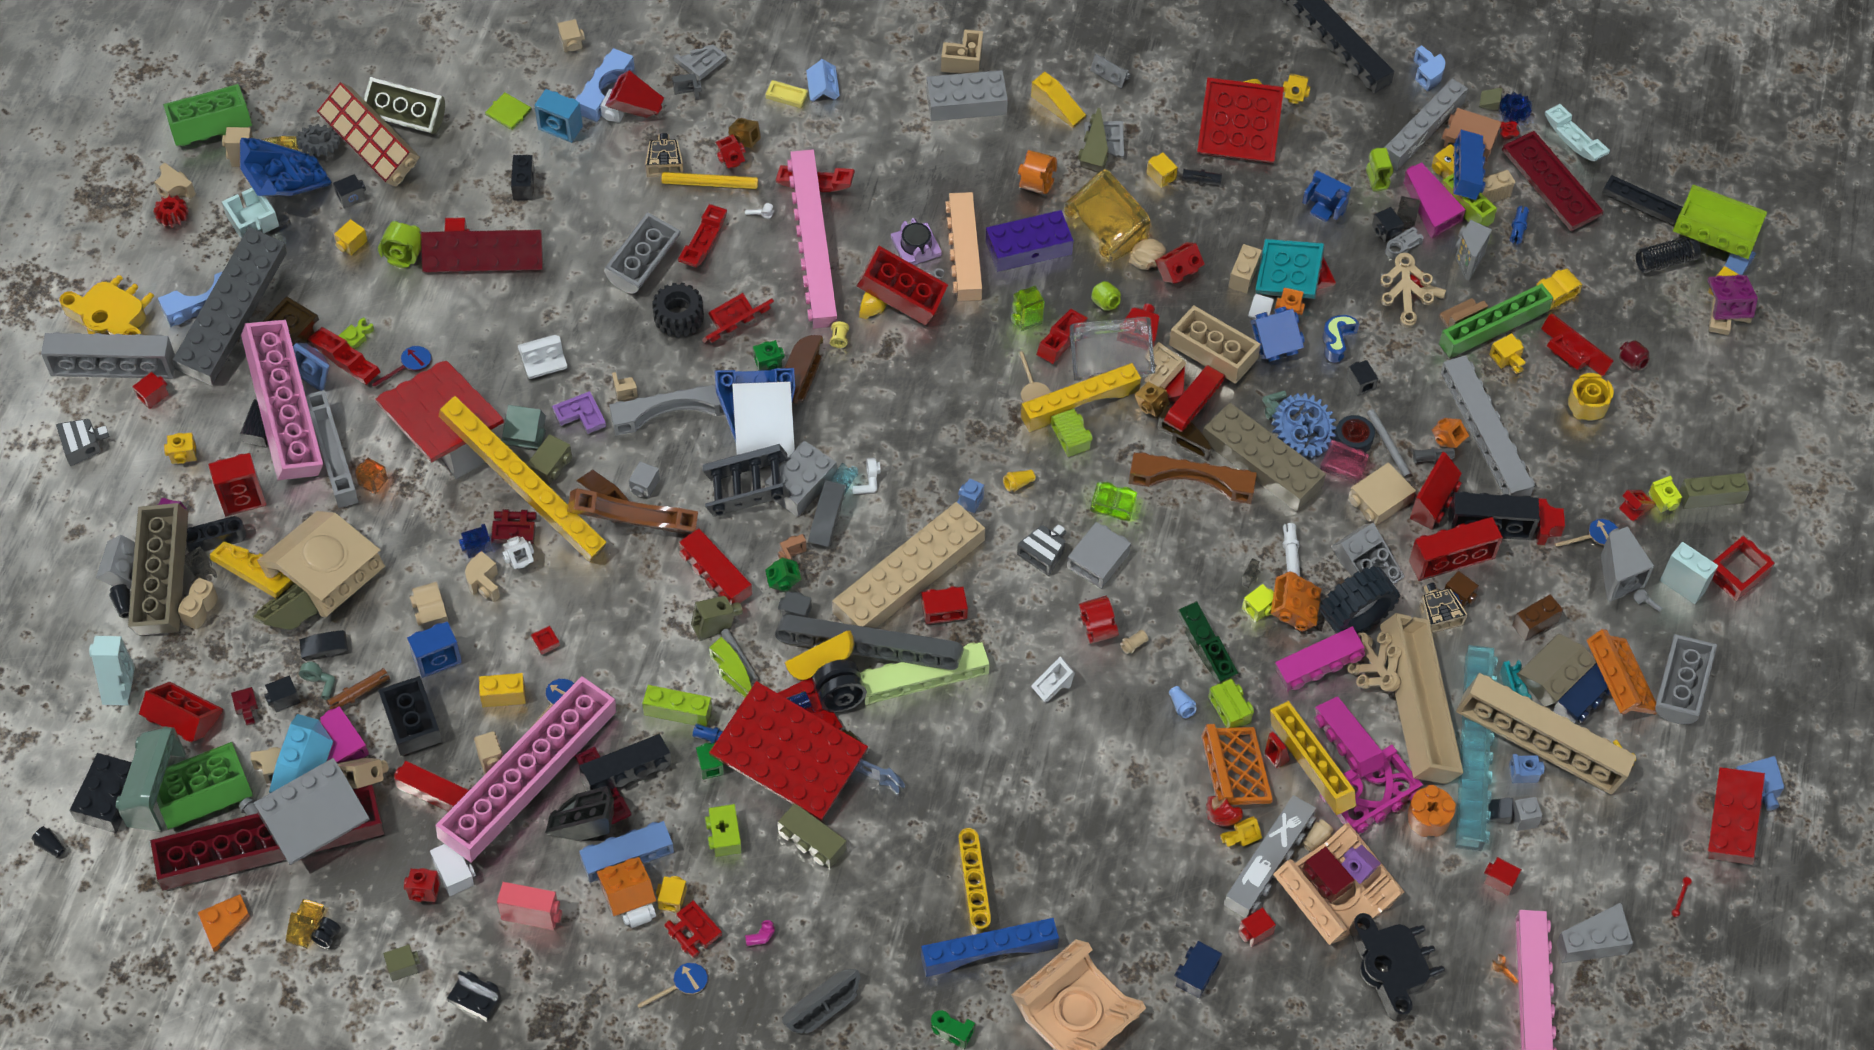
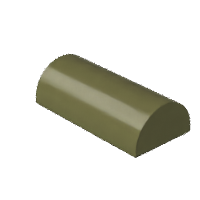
(405, 105)

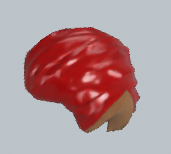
(1222, 812)

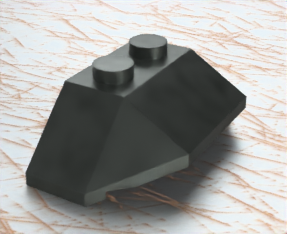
(583, 815)

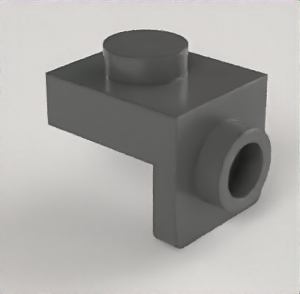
(686, 84)

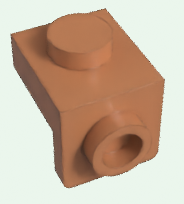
(792, 546)

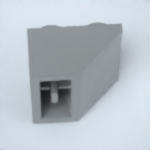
(117, 562)

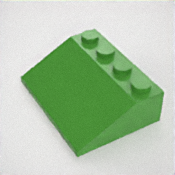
(207, 115)
(202, 786)

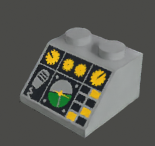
(1471, 247)

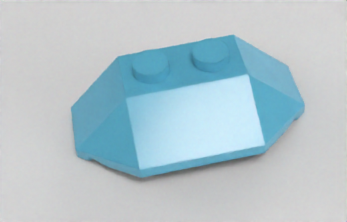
(303, 749)

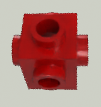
(730, 151)
(422, 885)

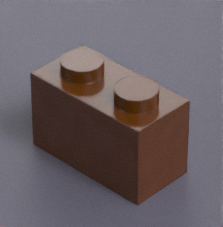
(1537, 617)

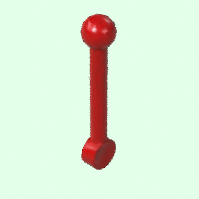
(1686, 882)

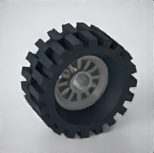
(1360, 601)

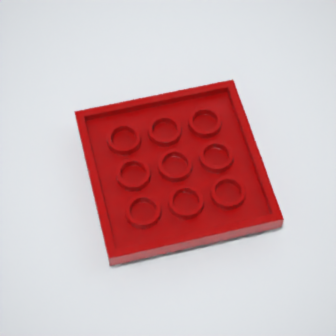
(1240, 120)

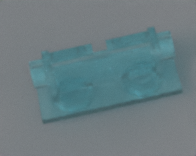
(845, 475)

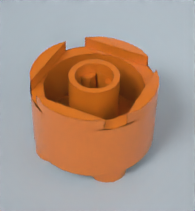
(1037, 172)
(1431, 811)

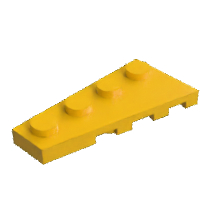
(246, 566)

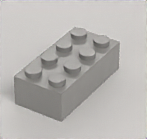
(966, 95)

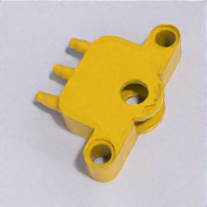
(107, 304)

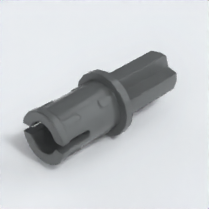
(1431, 455)

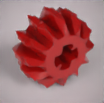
(171, 211)

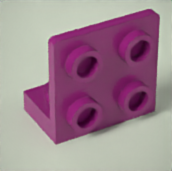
(1733, 297)

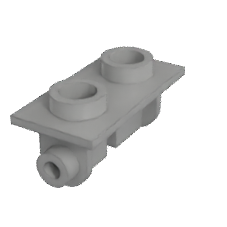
(1109, 71)

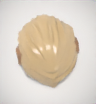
(1145, 254)

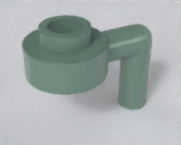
(1271, 403)
(312, 672)

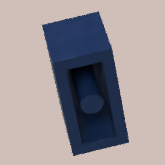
(1198, 969)

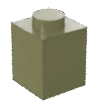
(401, 962)

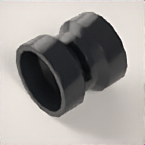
(325, 932)

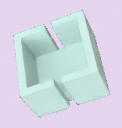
(256, 215)

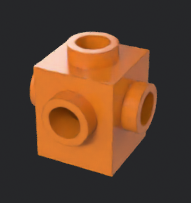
(1292, 300)
(1450, 432)

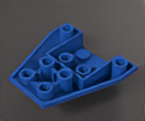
(279, 170)
(724, 388)

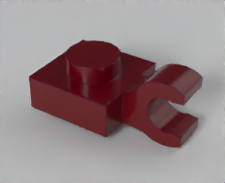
(245, 702)

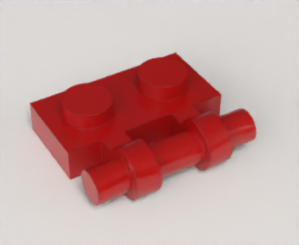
(698, 924)

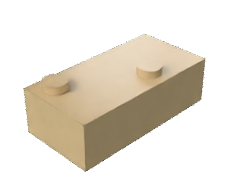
(1214, 344)

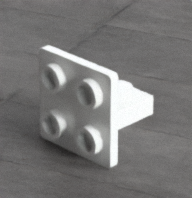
(542, 356)

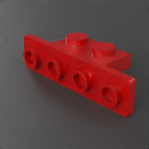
(733, 312)
(1574, 347)

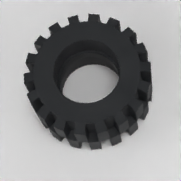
(681, 322)

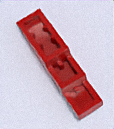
(343, 355)

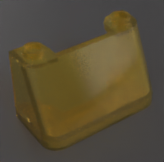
(1110, 215)

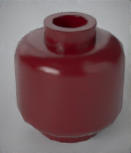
(1634, 355)

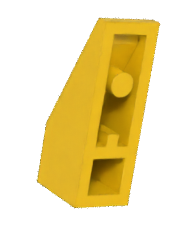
(1056, 99)

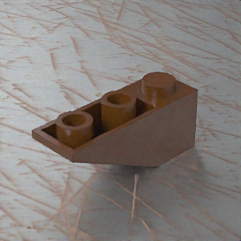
(595, 482)

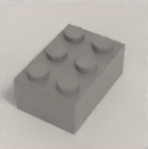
(804, 476)

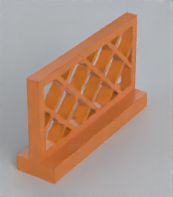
(1624, 681)
(1219, 772)

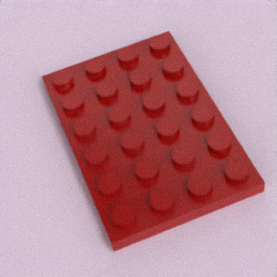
(788, 750)

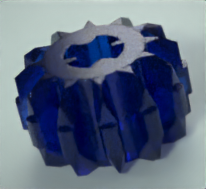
(1515, 107)

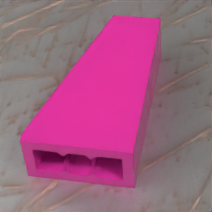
(1437, 205)

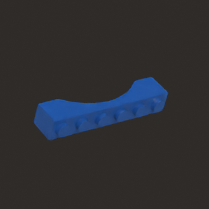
(1023, 938)

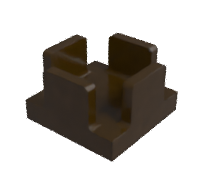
(298, 319)

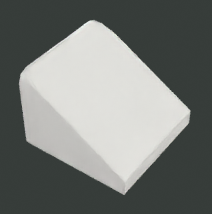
(1260, 305)

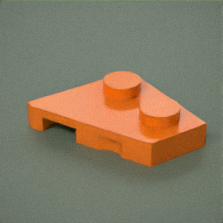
(223, 919)

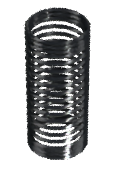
(1678, 252)

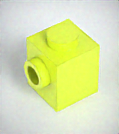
(1258, 603)

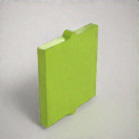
(508, 111)

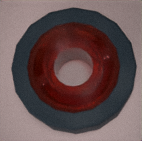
(1358, 426)

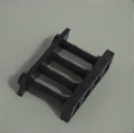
(741, 463)

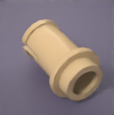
(1130, 644)

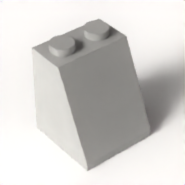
(1624, 564)

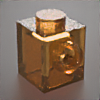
(371, 475)

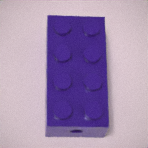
(1029, 241)

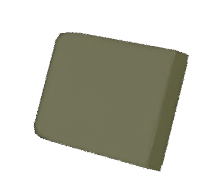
(1491, 99)

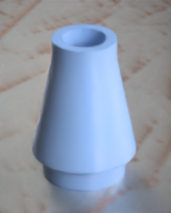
(1183, 703)

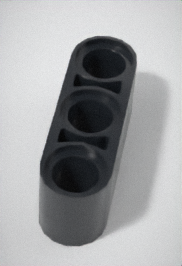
(223, 528)

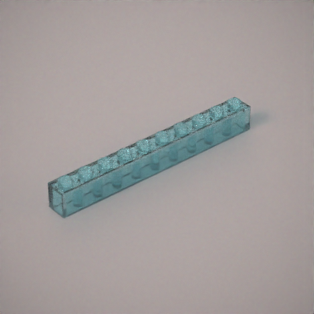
(1475, 761)

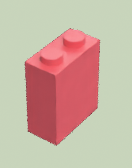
(529, 906)

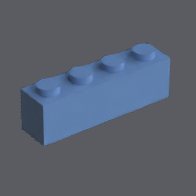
(645, 843)

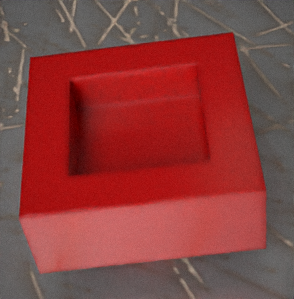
(545, 640)

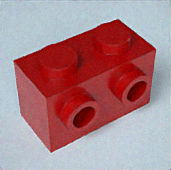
(1180, 262)
(944, 605)

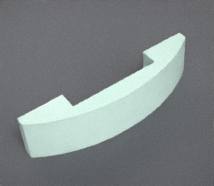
(1573, 136)

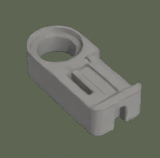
(1405, 241)

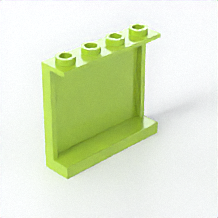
(1720, 221)

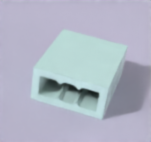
(1688, 573)

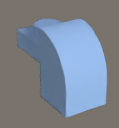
(1430, 69)

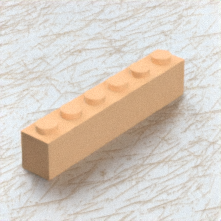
(965, 246)

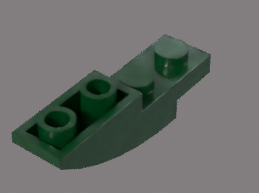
(1205, 643)

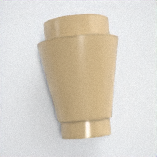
(1318, 835)

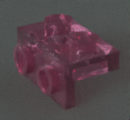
(1344, 461)

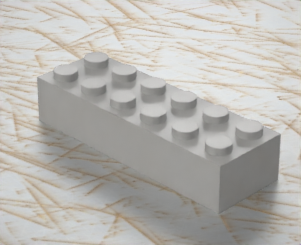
(108, 355)

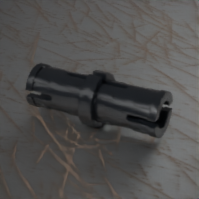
(1215, 177)

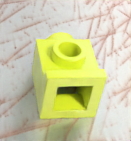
(1665, 494)

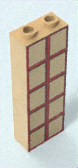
(368, 134)

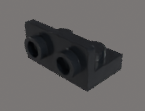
(474, 995)

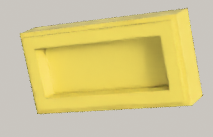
(786, 94)

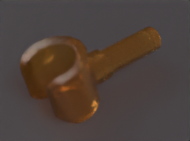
(1502, 968)

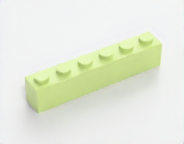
(908, 678)

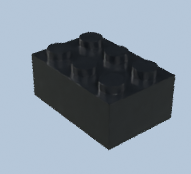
(410, 715)
(99, 791)

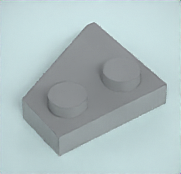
(701, 60)
(1114, 137)

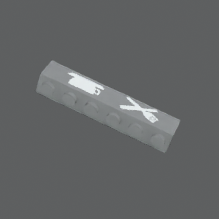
(1426, 123)
(1270, 856)

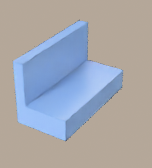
(822, 80)

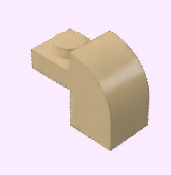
(479, 576)

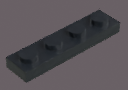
(1642, 199)

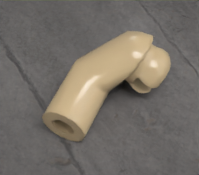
(1436, 291)

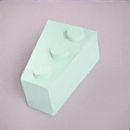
(112, 669)

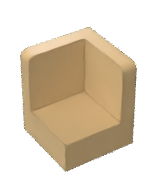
(624, 388)

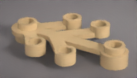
(1406, 285)
(1389, 678)

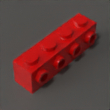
(714, 567)

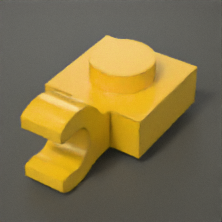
(1245, 833)

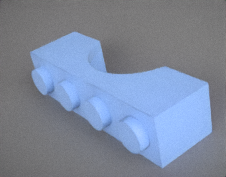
(612, 67)
(180, 307)

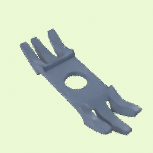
(884, 776)

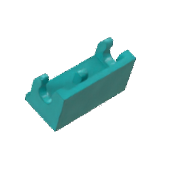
(1511, 679)

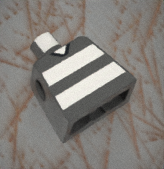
(80, 439)
(1043, 548)

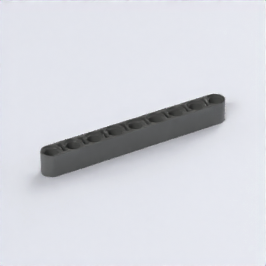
(872, 642)

